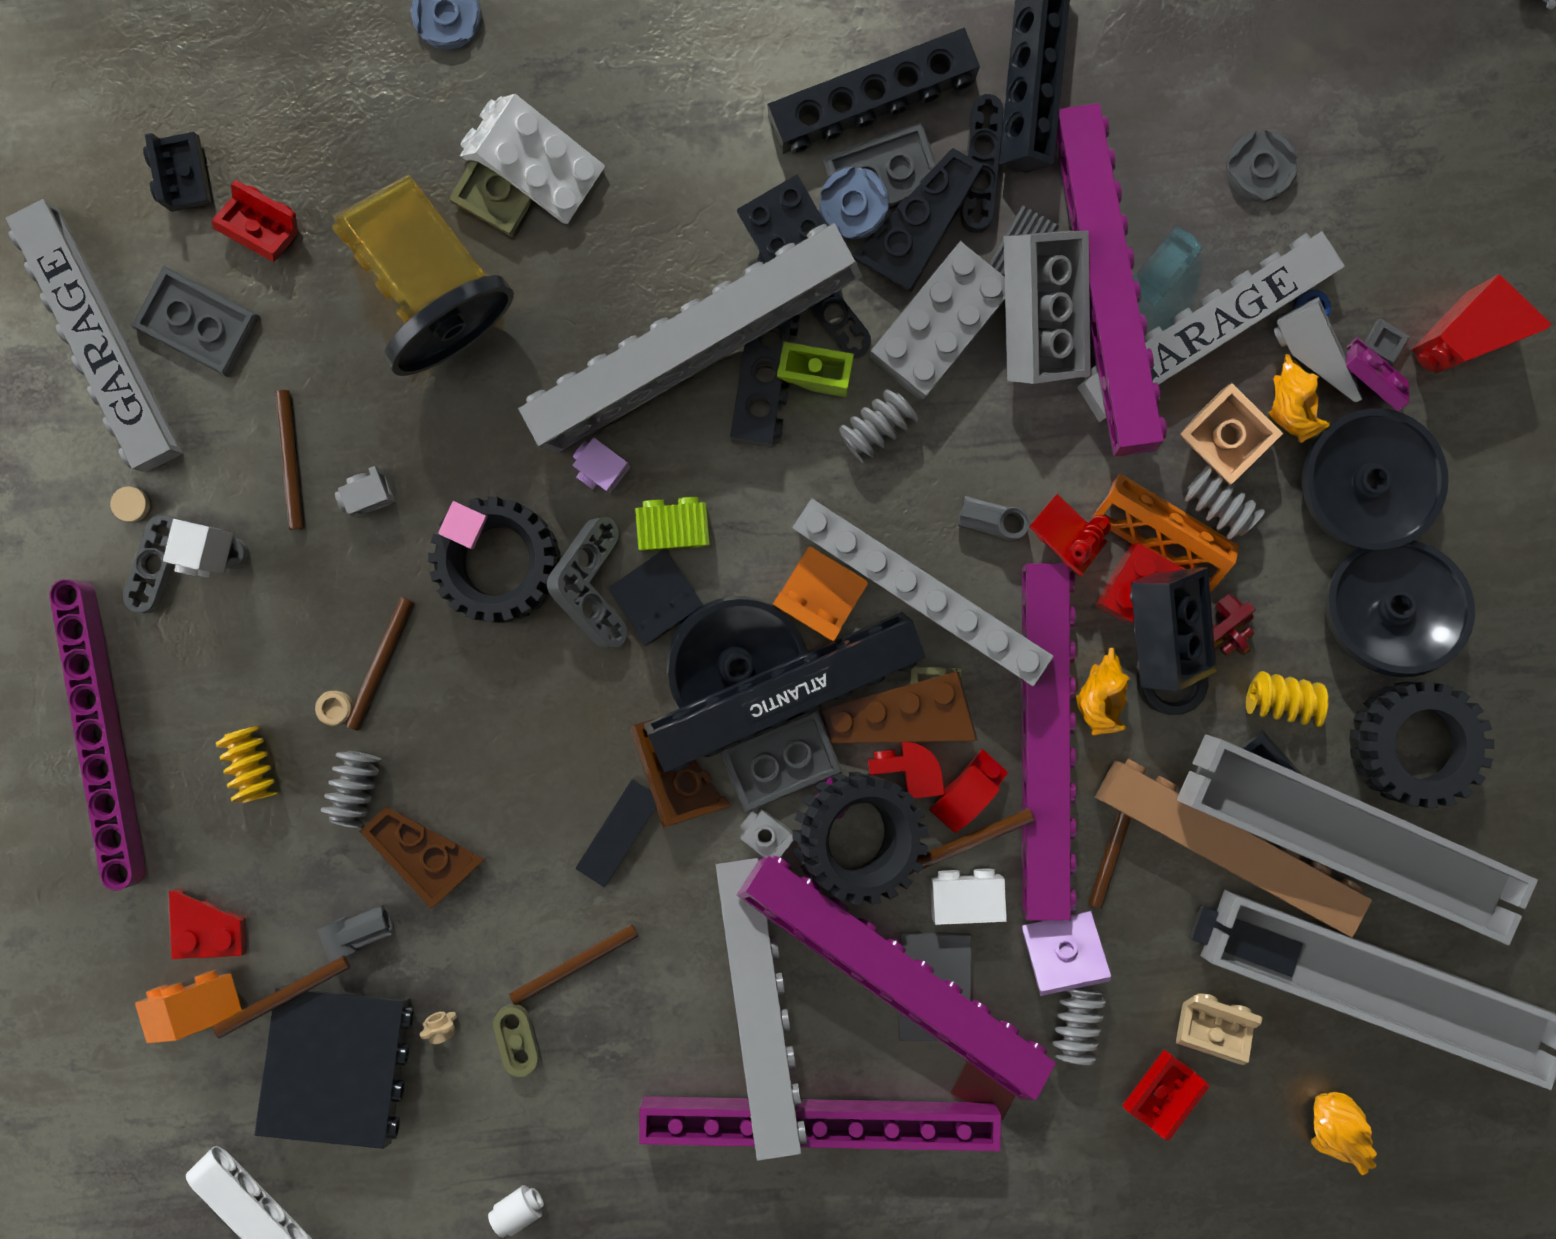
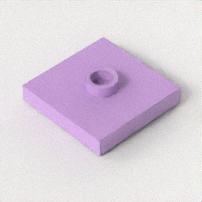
(1066, 953)

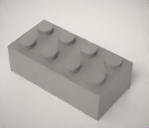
(1047, 306)
(940, 322)

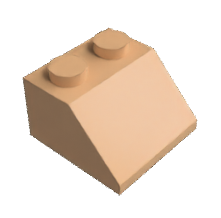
(1230, 433)

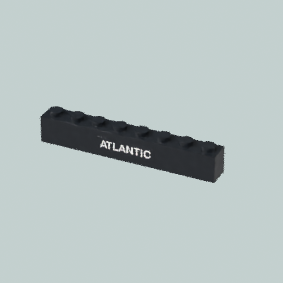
(784, 692)

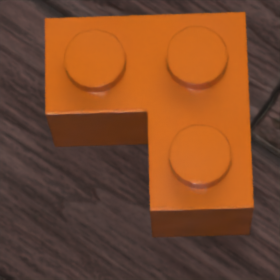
(182, 1011)

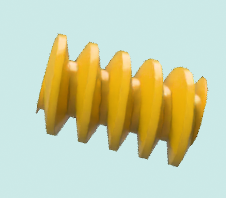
(1288, 696)
(245, 765)

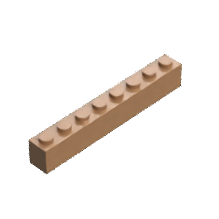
(1235, 849)

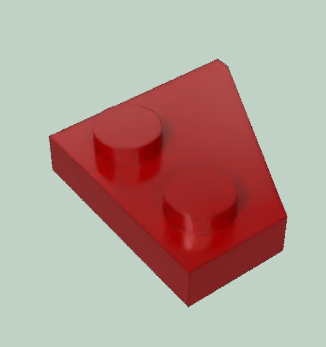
(203, 929)

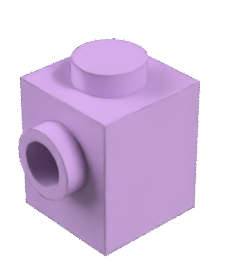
(599, 465)

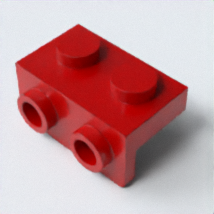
(256, 221)
(1166, 1095)

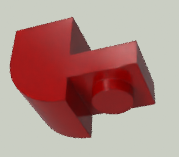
(918, 765)
(969, 792)

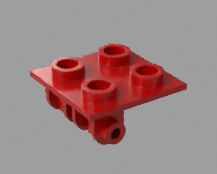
(1070, 535)

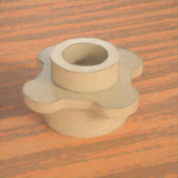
(439, 1027)

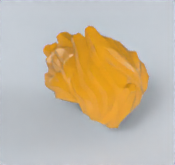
(1296, 401)
(1104, 696)
(1343, 1131)

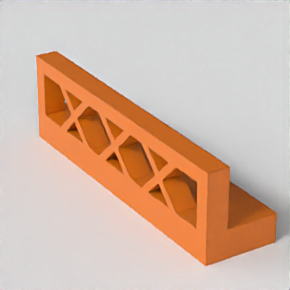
(1172, 523)

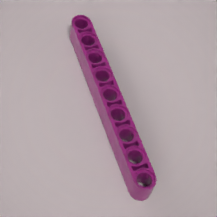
(84, 721)

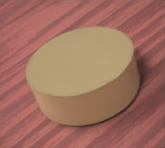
(130, 504)
(333, 708)

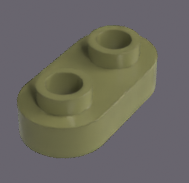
(517, 1038)

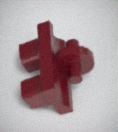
(1235, 618)

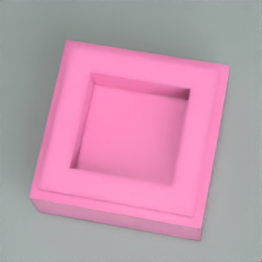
(462, 525)

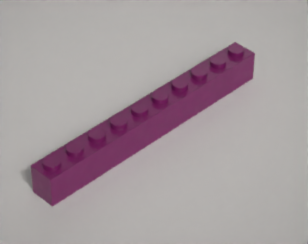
(1115, 317)
(1047, 745)
(897, 978)
(826, 1123)

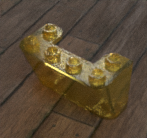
(405, 245)

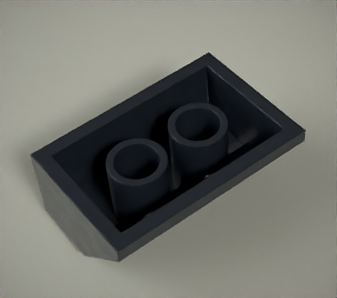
(1173, 628)

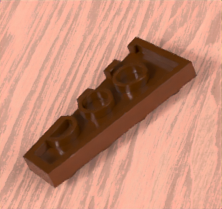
(911, 713)

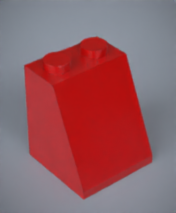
(1478, 324)

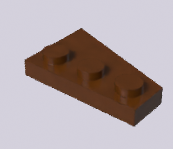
(680, 793)
(420, 855)

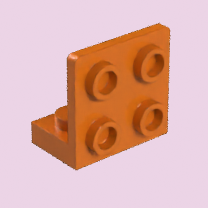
(820, 593)

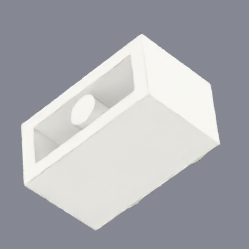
(197, 548)
(968, 897)

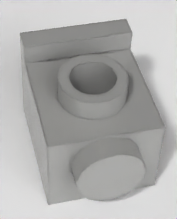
(365, 493)
(780, 833)

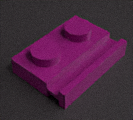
(1377, 374)

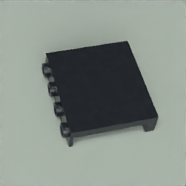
(335, 1069)

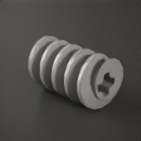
(877, 424)
(1222, 503)
(351, 788)
(1080, 1026)

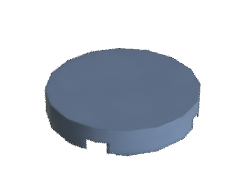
(446, 22)
(854, 202)

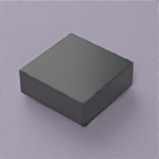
(1387, 341)

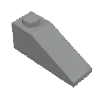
(1316, 345)

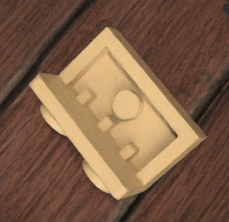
(1217, 1028)

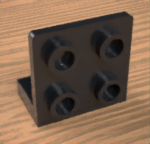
(780, 217)
(655, 597)

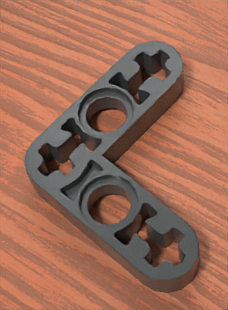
(138, 570)
(578, 581)

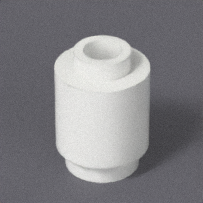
(516, 1211)

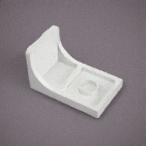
(532, 155)

